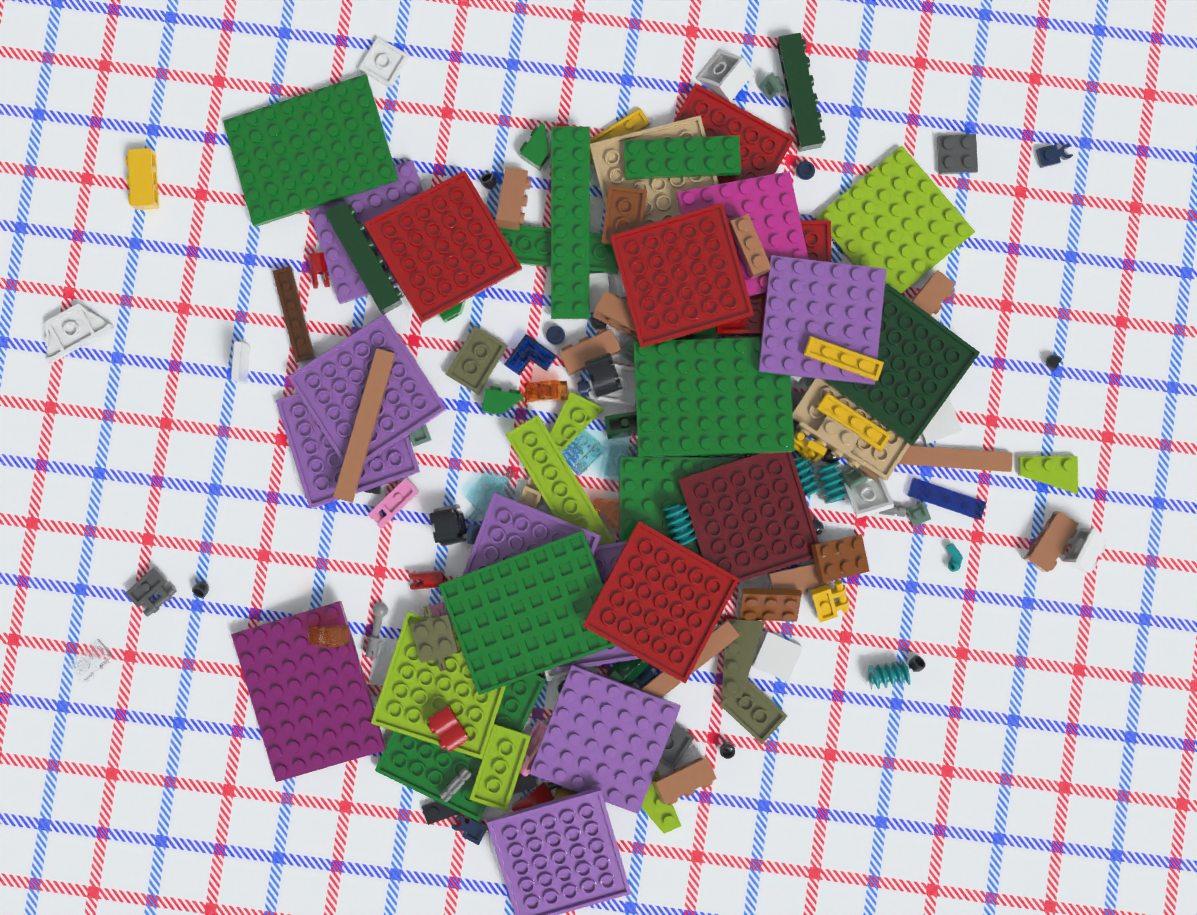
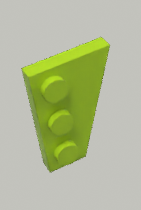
(1051, 470)

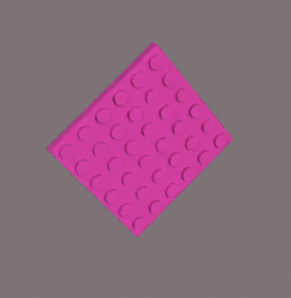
(772, 210)

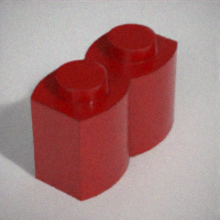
(447, 728)

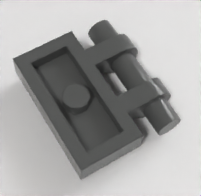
(146, 587)

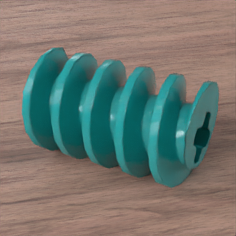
(805, 476)
(831, 482)
(680, 524)
(888, 674)

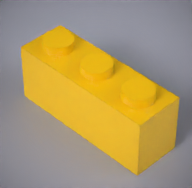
(142, 179)

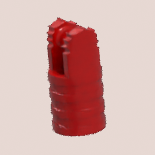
(318, 266)
(431, 579)

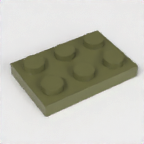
(476, 360)
(755, 712)

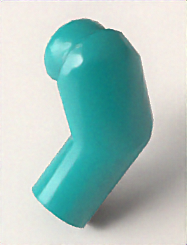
(955, 557)

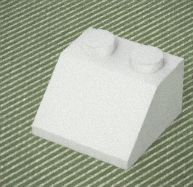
(726, 74)
(1085, 550)

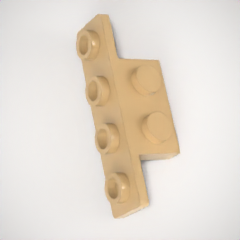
(836, 438)

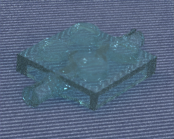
(483, 491)

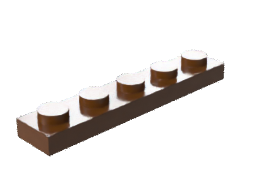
(294, 314)

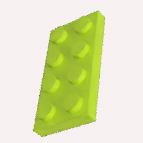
(500, 767)

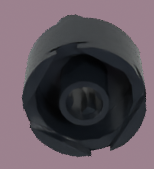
(603, 375)
(448, 525)

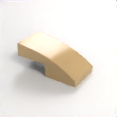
(530, 494)

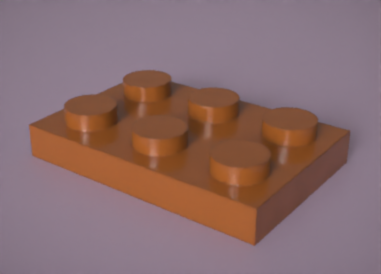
(623, 211)
(840, 558)
(770, 604)

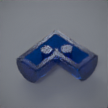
(528, 351)

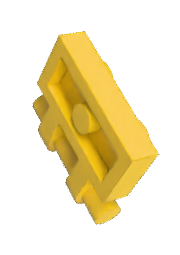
(808, 449)
(824, 601)

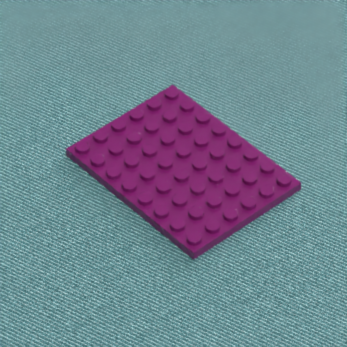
(305, 696)

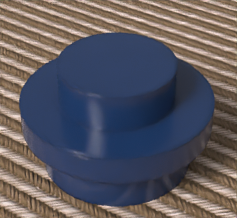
(805, 170)
(555, 335)
(584, 388)

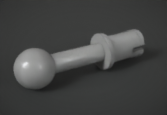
(379, 610)

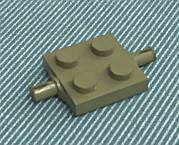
(434, 638)

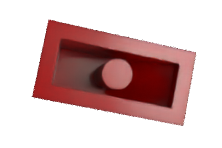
(537, 796)

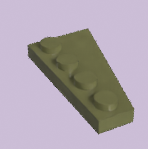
(740, 656)

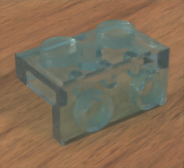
(582, 452)

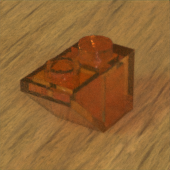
(546, 391)
(610, 508)
(329, 635)

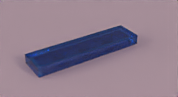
(946, 499)

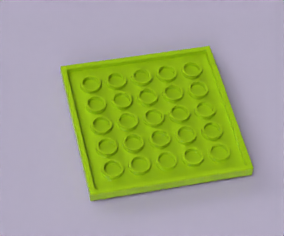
(896, 221)
(419, 690)

